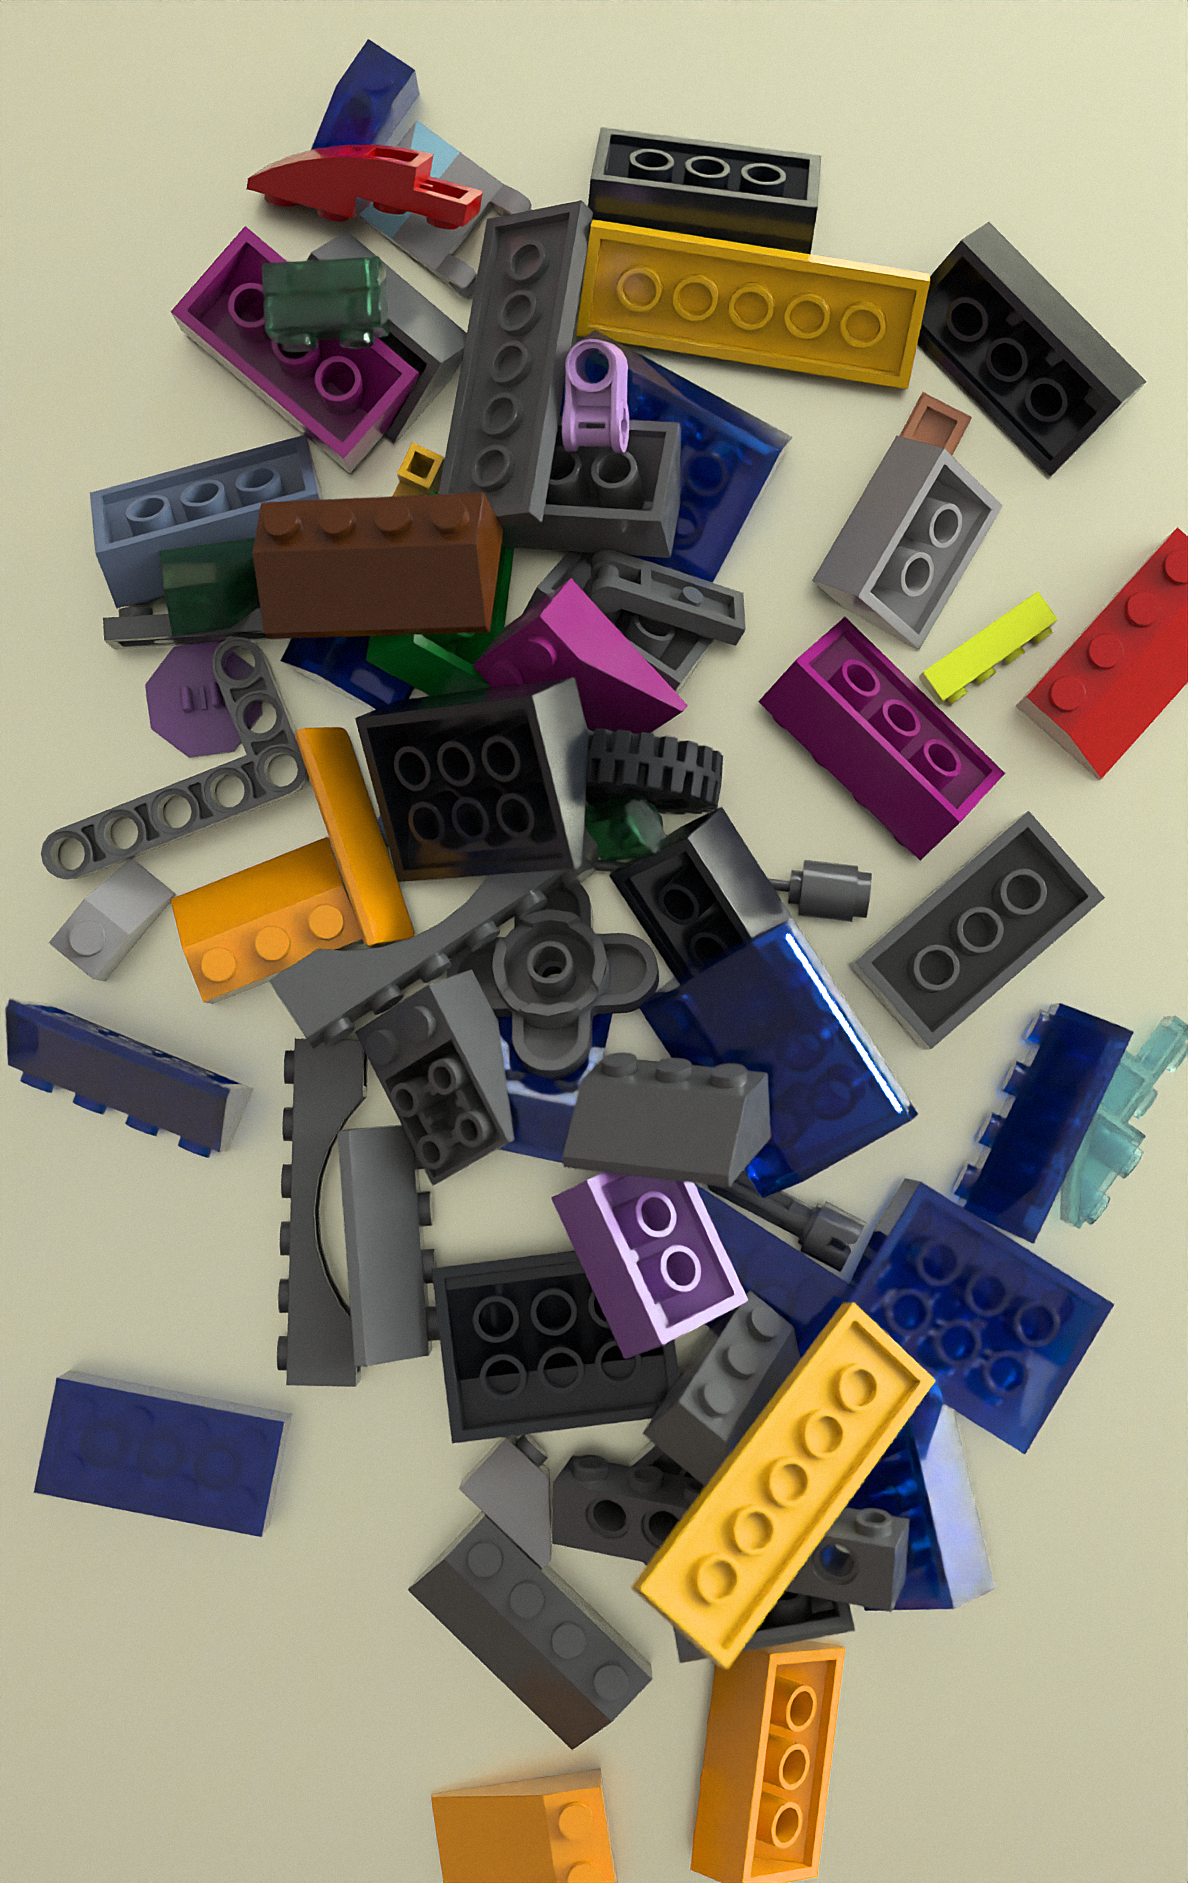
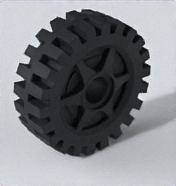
(665, 771)

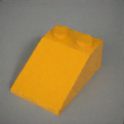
(526, 1831)

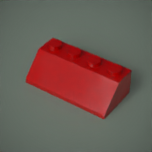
(1120, 665)

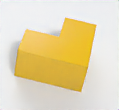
(419, 472)

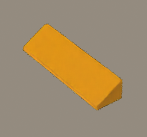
(355, 835)

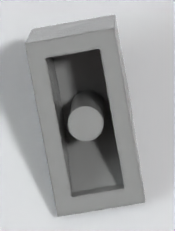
(112, 920)
(515, 1493)

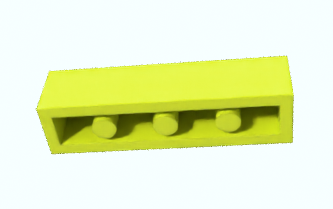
(989, 647)

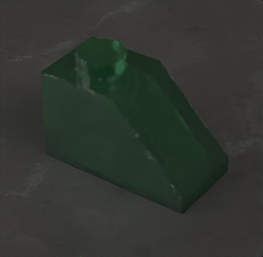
(209, 585)

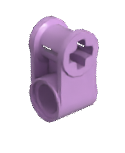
(595, 402)

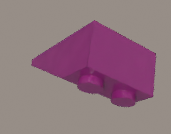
(573, 638)

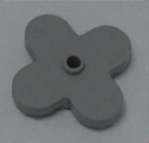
(556, 1014)

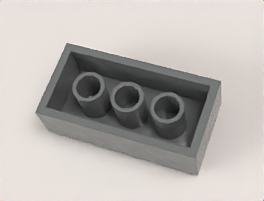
(976, 931)

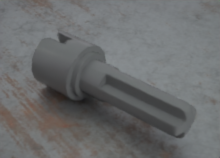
(821, 1230)

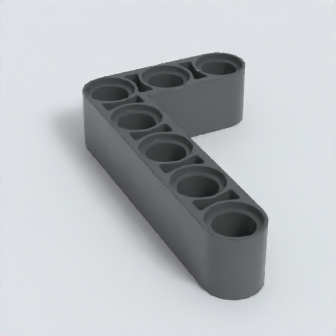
(199, 789)

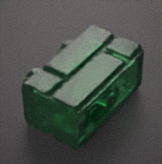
(325, 302)

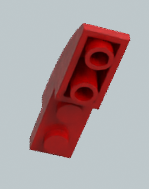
(348, 177)

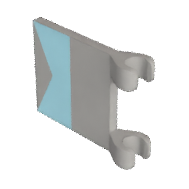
(434, 245)

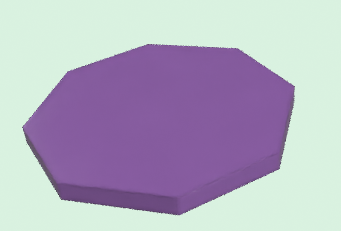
(188, 702)

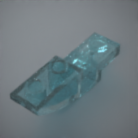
(1112, 1142)

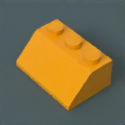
(264, 920)

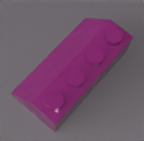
(329, 394)
(881, 738)

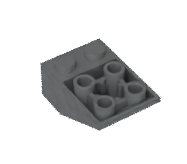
(443, 1073)

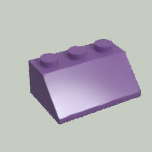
(649, 1257)

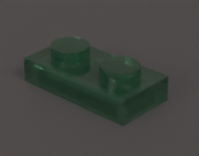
(625, 828)

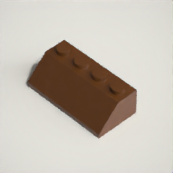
(377, 565)

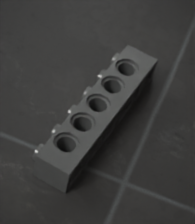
(591, 1522)

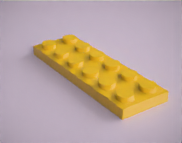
(752, 304)
(783, 1485)

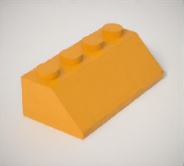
(768, 1764)

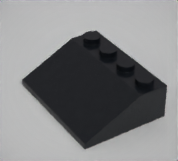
(480, 780)
(536, 1352)

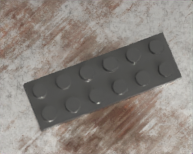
(517, 359)

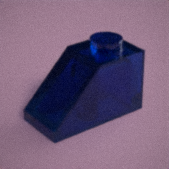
(368, 100)

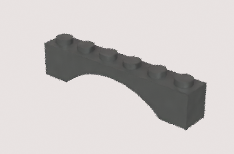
(338, 986)
(325, 1095)

